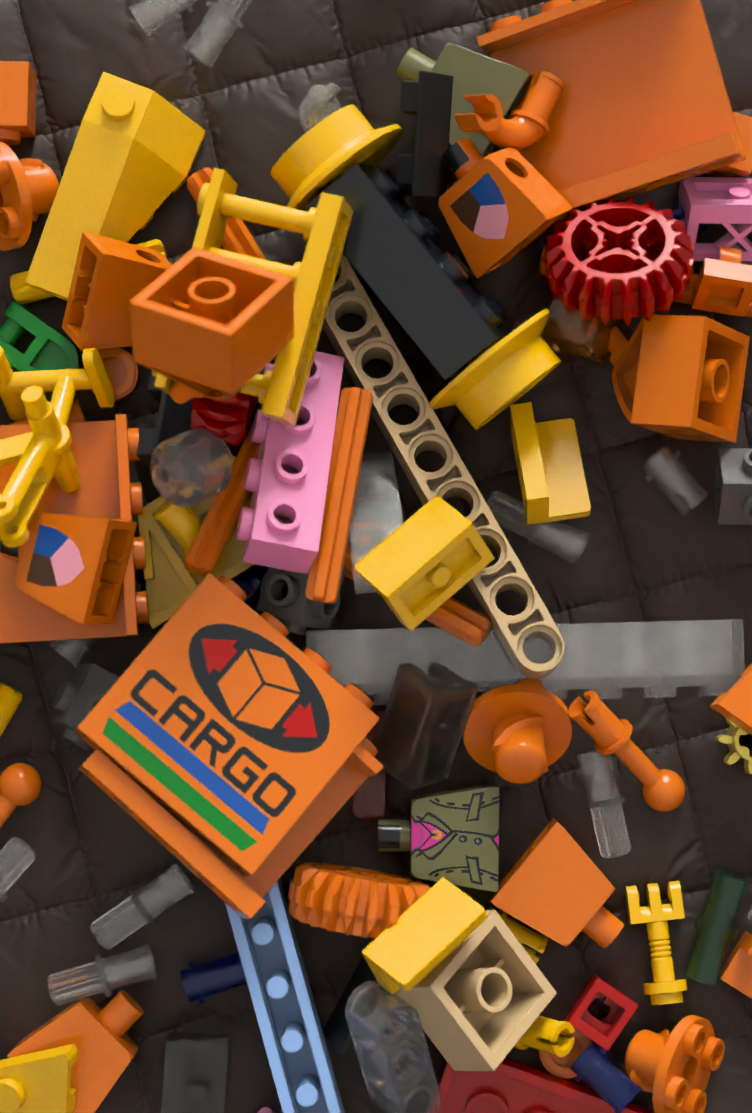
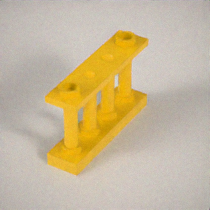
(313, 280)

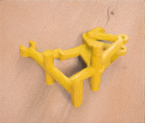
(47, 449)

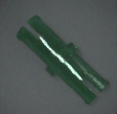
(716, 927)

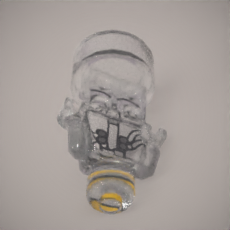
(318, 104)

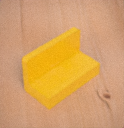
(548, 467)
(425, 561)
(423, 936)

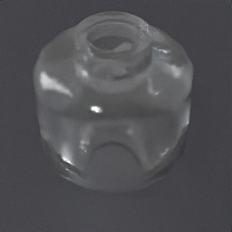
(191, 467)

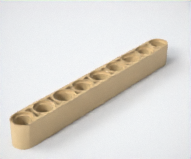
(450, 481)

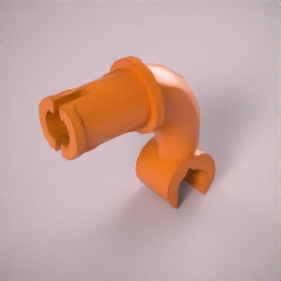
(523, 125)

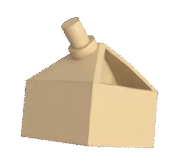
(480, 997)

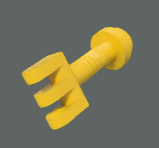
(656, 915)

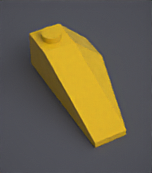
(119, 172)

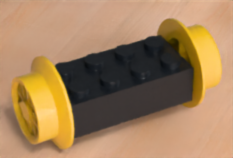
(413, 272)

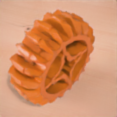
(350, 898)

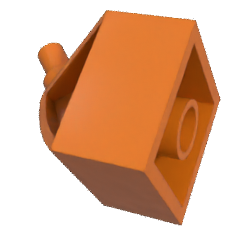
(211, 324)
(681, 376)

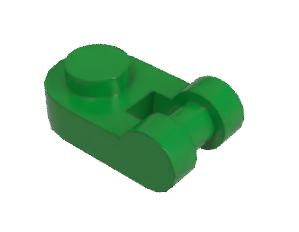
(46, 352)

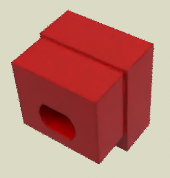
(604, 1029)

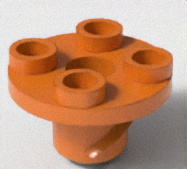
(25, 194)
(518, 730)
(675, 1064)

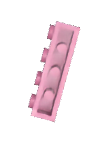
(292, 475)

